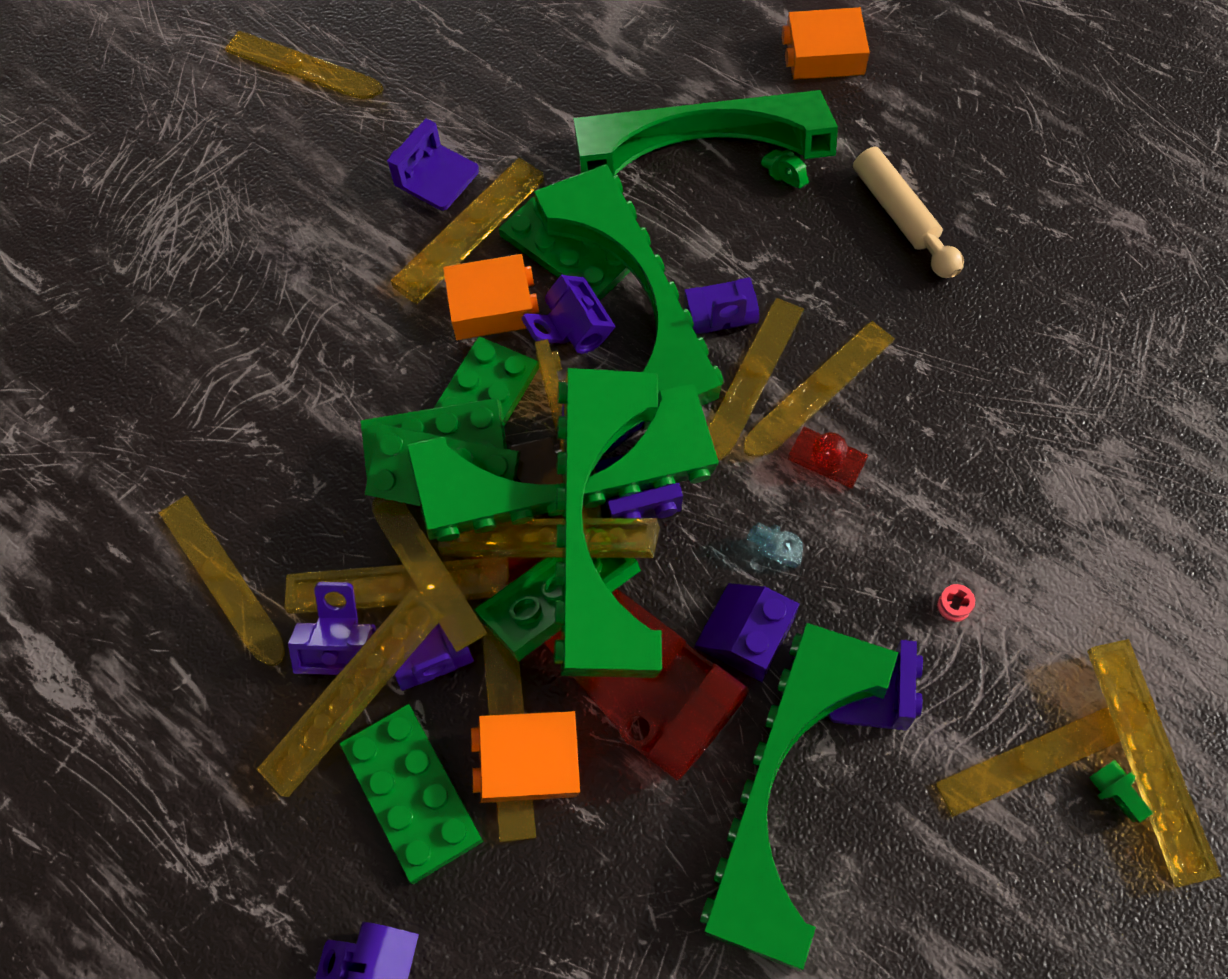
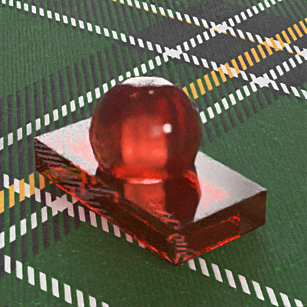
(828, 456)

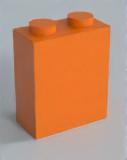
(826, 43)
(489, 296)
(526, 757)

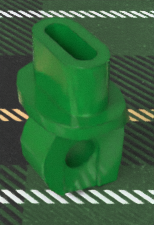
(786, 167)
(1116, 783)

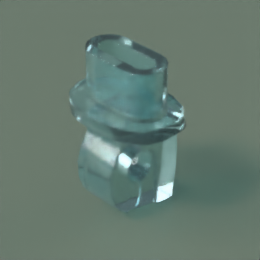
(771, 544)

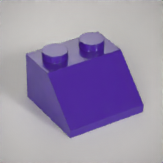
(748, 628)

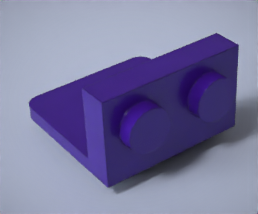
(429, 169)
(648, 504)
(900, 702)

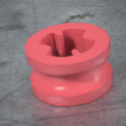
(948, 594)

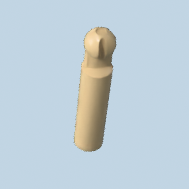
(907, 211)

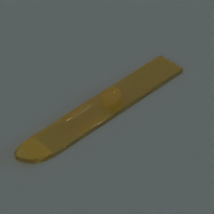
(304, 66)
(753, 376)
(817, 390)
(428, 572)
(224, 581)
(506, 698)
(1028, 762)

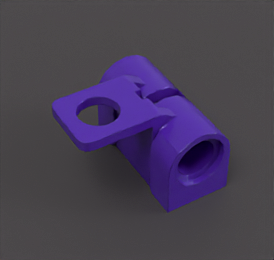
(722, 305)
(574, 316)
(335, 637)
(431, 659)
(378, 954)

